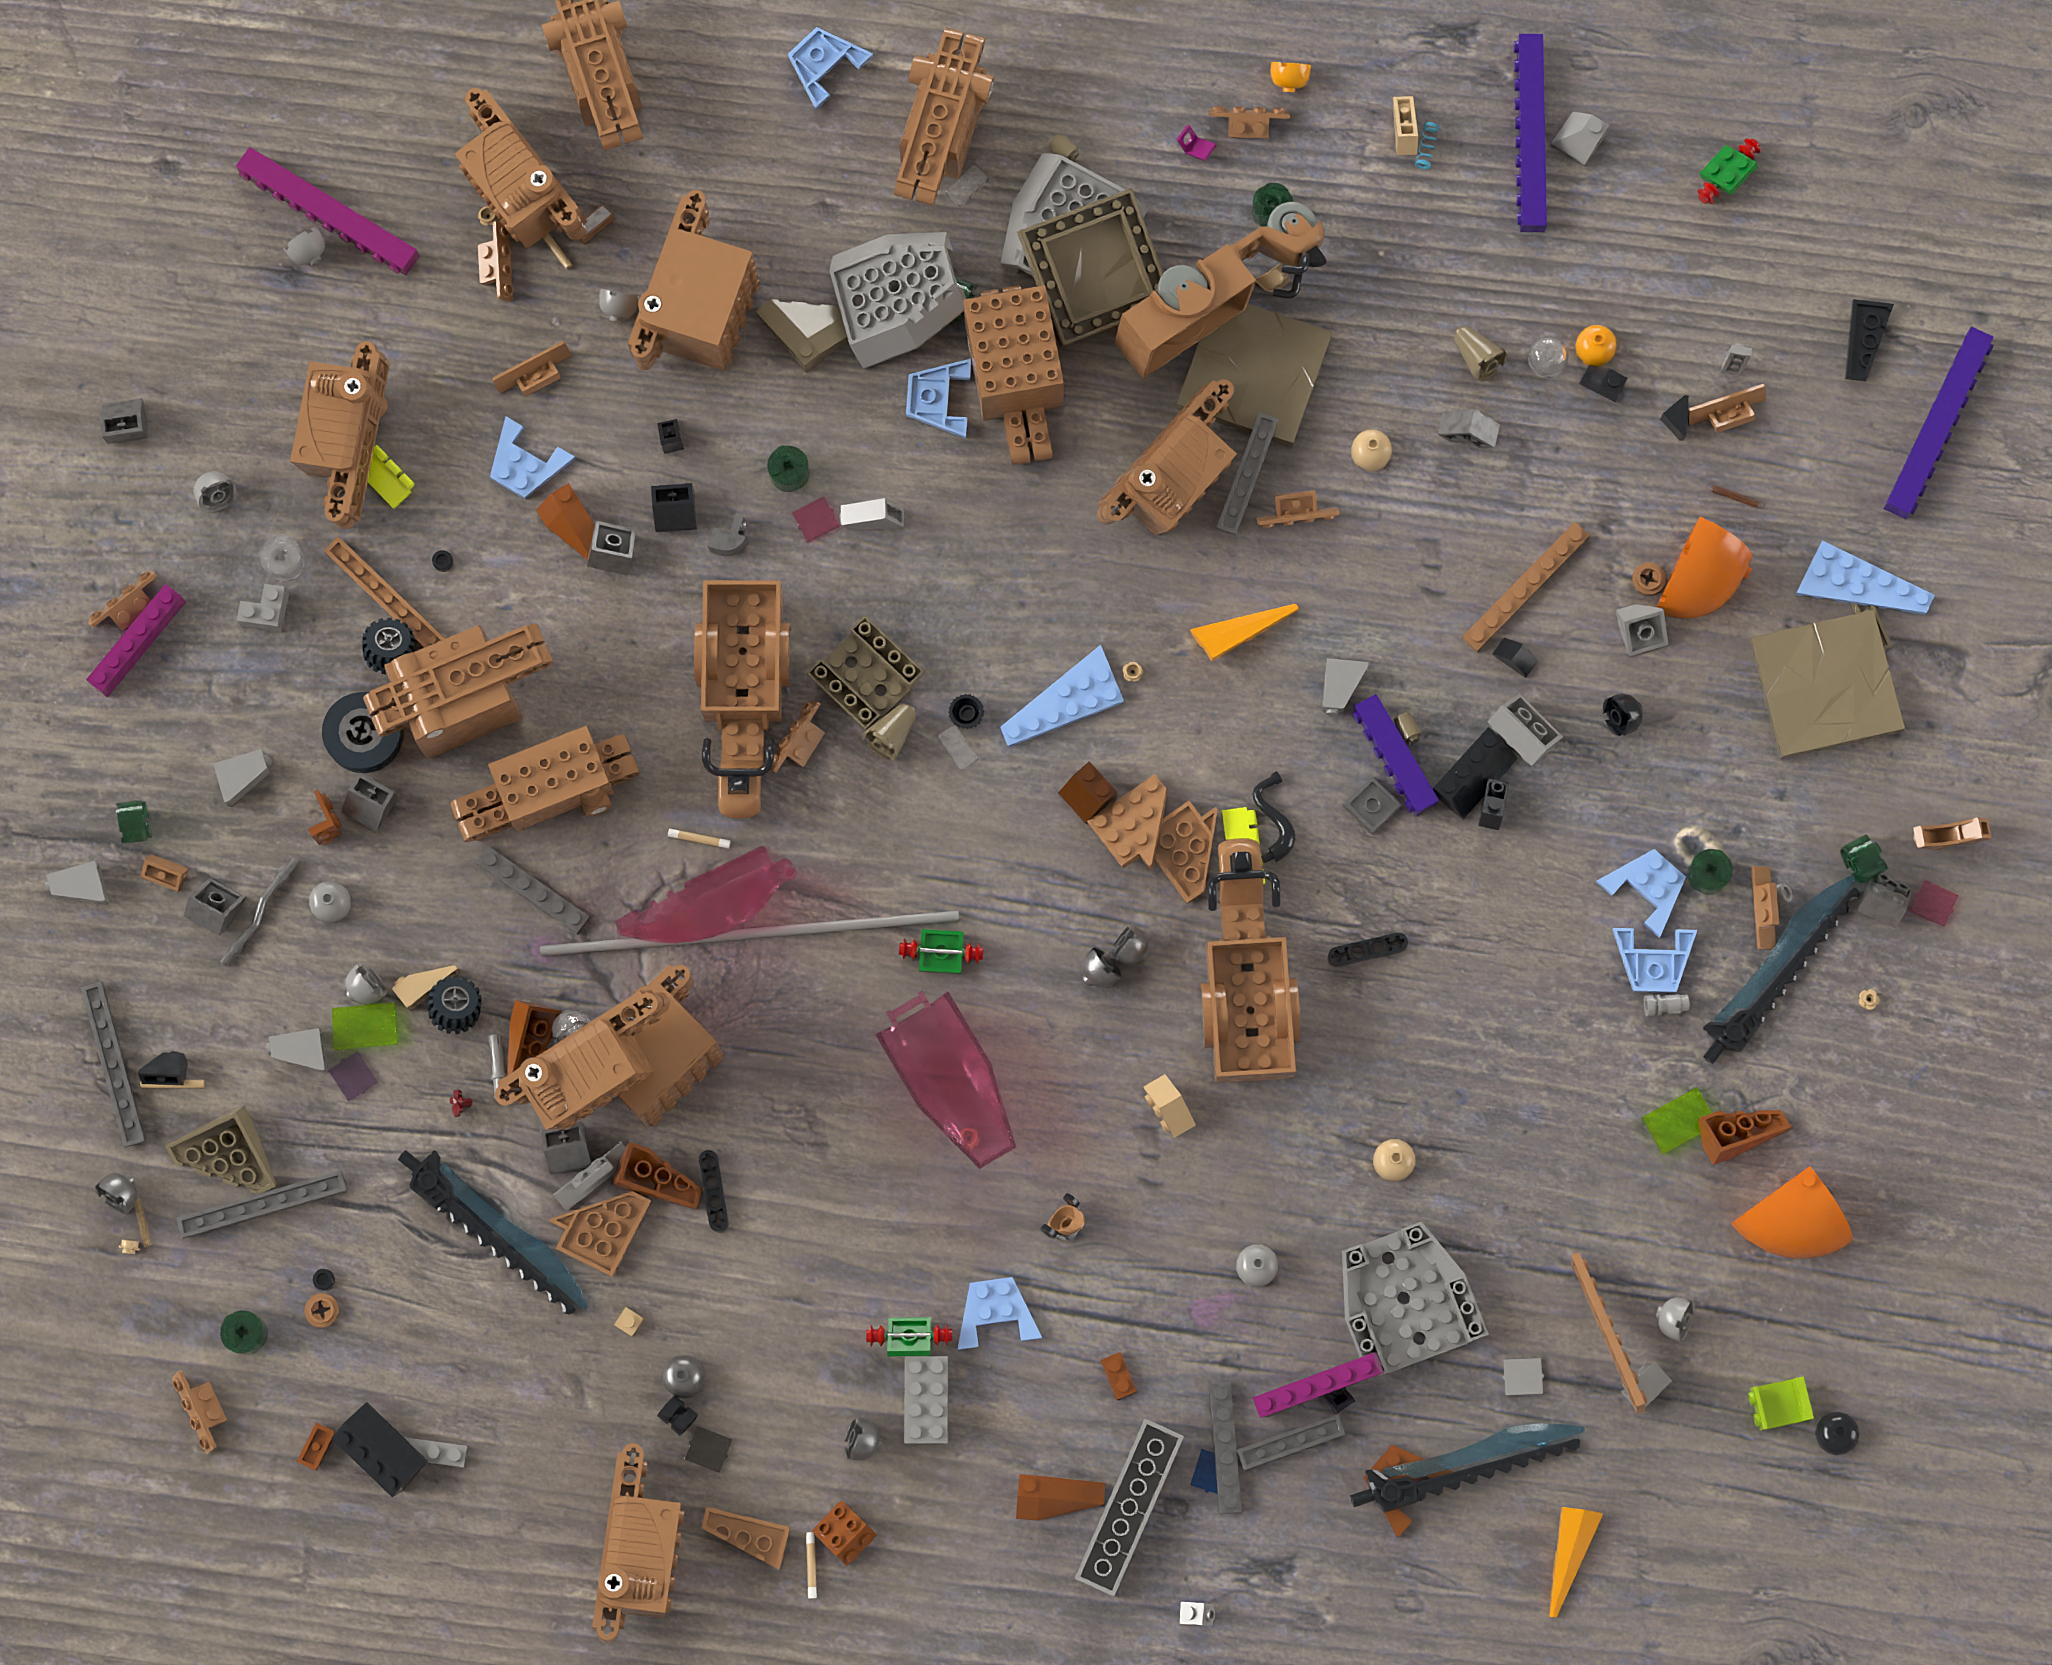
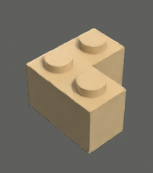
(1169, 1106)

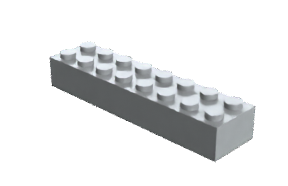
(1129, 1507)

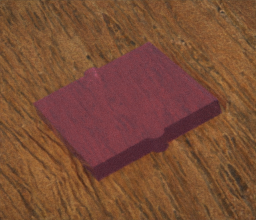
(815, 519)
(1934, 903)

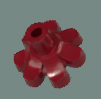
(459, 1103)

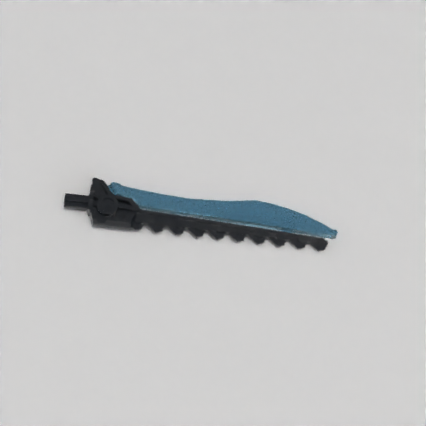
(1744, 1024)
(435, 1190)
(1404, 1491)

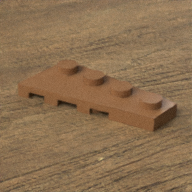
(754, 1536)

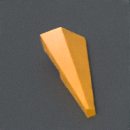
(1228, 634)
(1574, 1538)

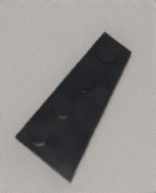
(1865, 334)

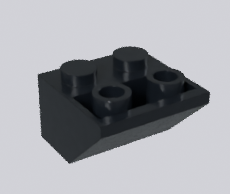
(673, 507)

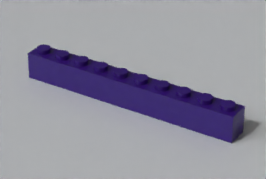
(1531, 133)
(1938, 423)

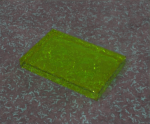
(364, 1026)
(1676, 1120)

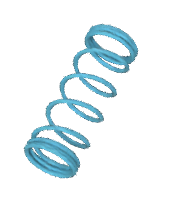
(1427, 164)

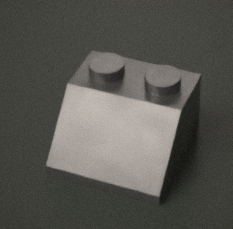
(611, 548)
(213, 906)

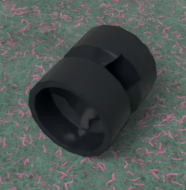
(677, 1415)

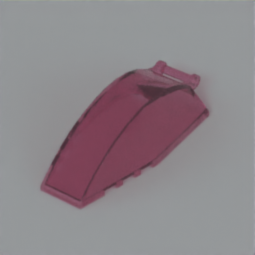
(710, 901)
(949, 1076)

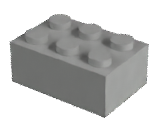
(1525, 729)

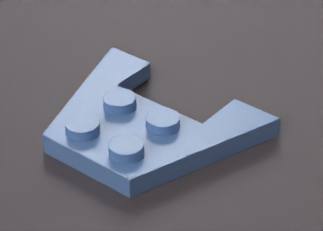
(820, 54)
(929, 396)
(521, 470)
(1654, 880)
(1654, 969)
(995, 1303)

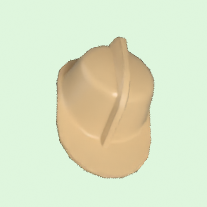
(1273, 279)

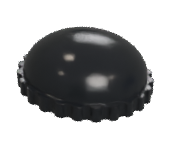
(966, 711)

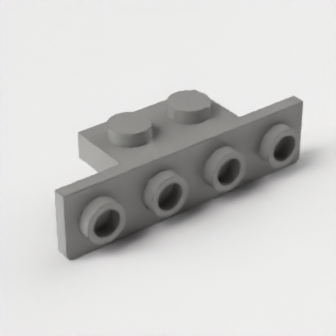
(590, 1178)

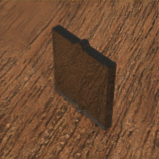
(708, 1449)

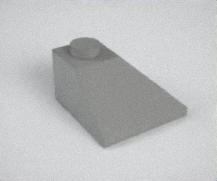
(1580, 136)
(1642, 628)

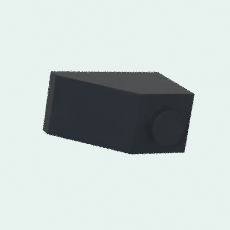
(1604, 381)
(165, 1069)

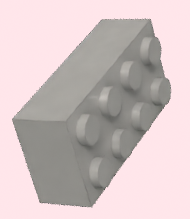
(926, 1400)

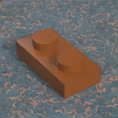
(1118, 1376)
(316, 1446)

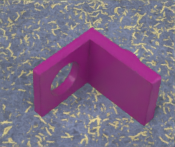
(1195, 146)

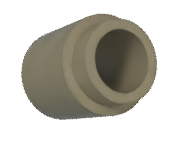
(1063, 146)
(1407, 728)

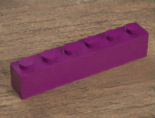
(136, 640)
(1318, 1385)

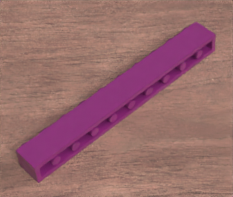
(328, 211)

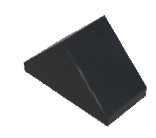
(1676, 418)
(670, 436)
(1515, 656)
(1339, 1400)

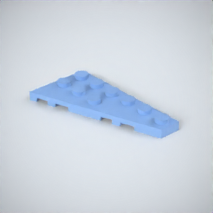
(1852, 580)
(1074, 696)

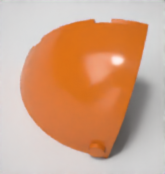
(1705, 572)
(1797, 1220)

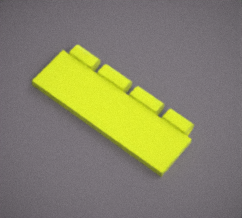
(385, 481)
(1237, 825)

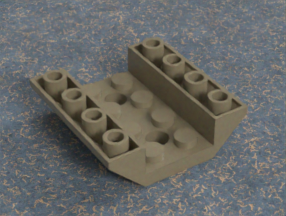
(878, 664)

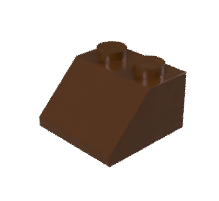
(1087, 792)

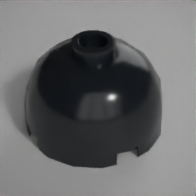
(1623, 713)
(1837, 1433)

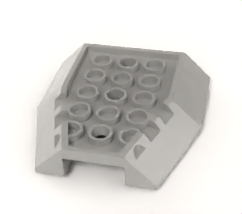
(1049, 192)
(899, 320)
(1438, 1303)

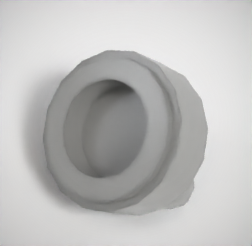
(1784, 894)

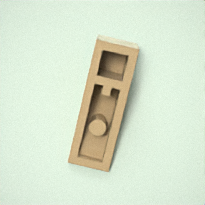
(1405, 126)
(417, 986)

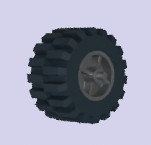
(386, 642)
(454, 1004)

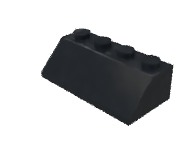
(1467, 779)
(379, 1449)

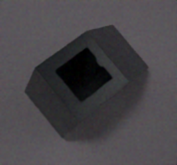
(1493, 804)

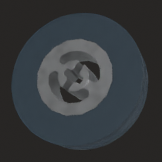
(342, 722)

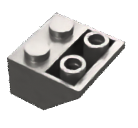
(123, 421)
(368, 802)
(1885, 900)
(566, 1149)

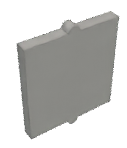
(1523, 1376)

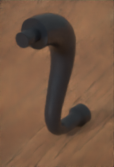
(1286, 831)

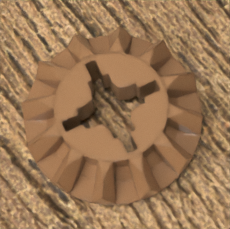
(1657, 575)
(313, 1305)

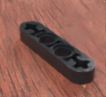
(1368, 952)
(717, 1190)

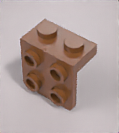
(329, 829)
(844, 1533)

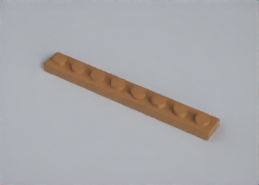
(1525, 587)
(382, 592)
(1605, 1325)

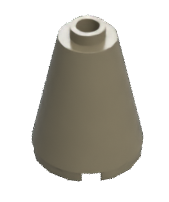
(1479, 353)
(890, 732)

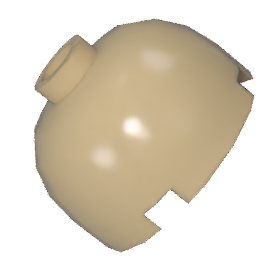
(1371, 450)
(1394, 1160)

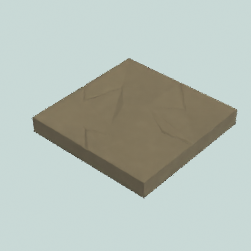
(1092, 264)
(1269, 365)
(1827, 684)

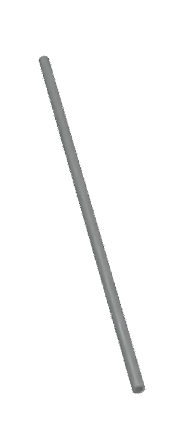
(759, 932)

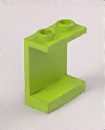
(1780, 1403)

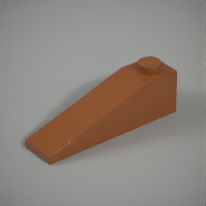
(568, 519)
(529, 1032)
(1734, 1133)
(650, 1176)
(1050, 1496)

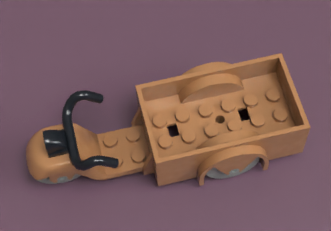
(1198, 303)
(741, 661)
(1254, 998)

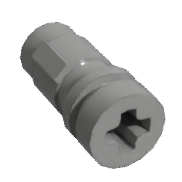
(1665, 1004)

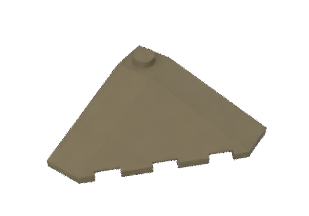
(805, 330)
(228, 1150)

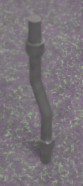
(281, 877)

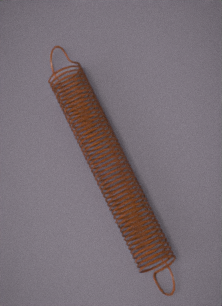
(1739, 500)

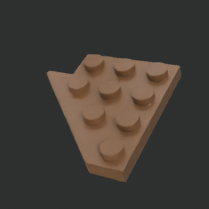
(1133, 823)
(1186, 849)
(602, 1230)

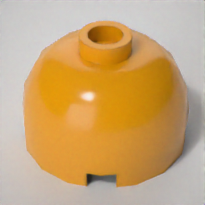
(1290, 75)
(1596, 345)

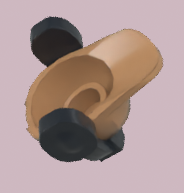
(1065, 1221)

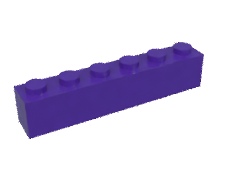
(1395, 755)

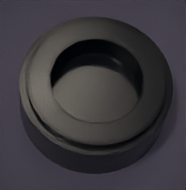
(442, 561)
(323, 1279)

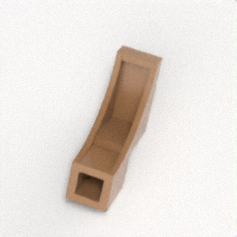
(1948, 835)

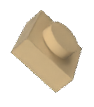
(629, 1321)

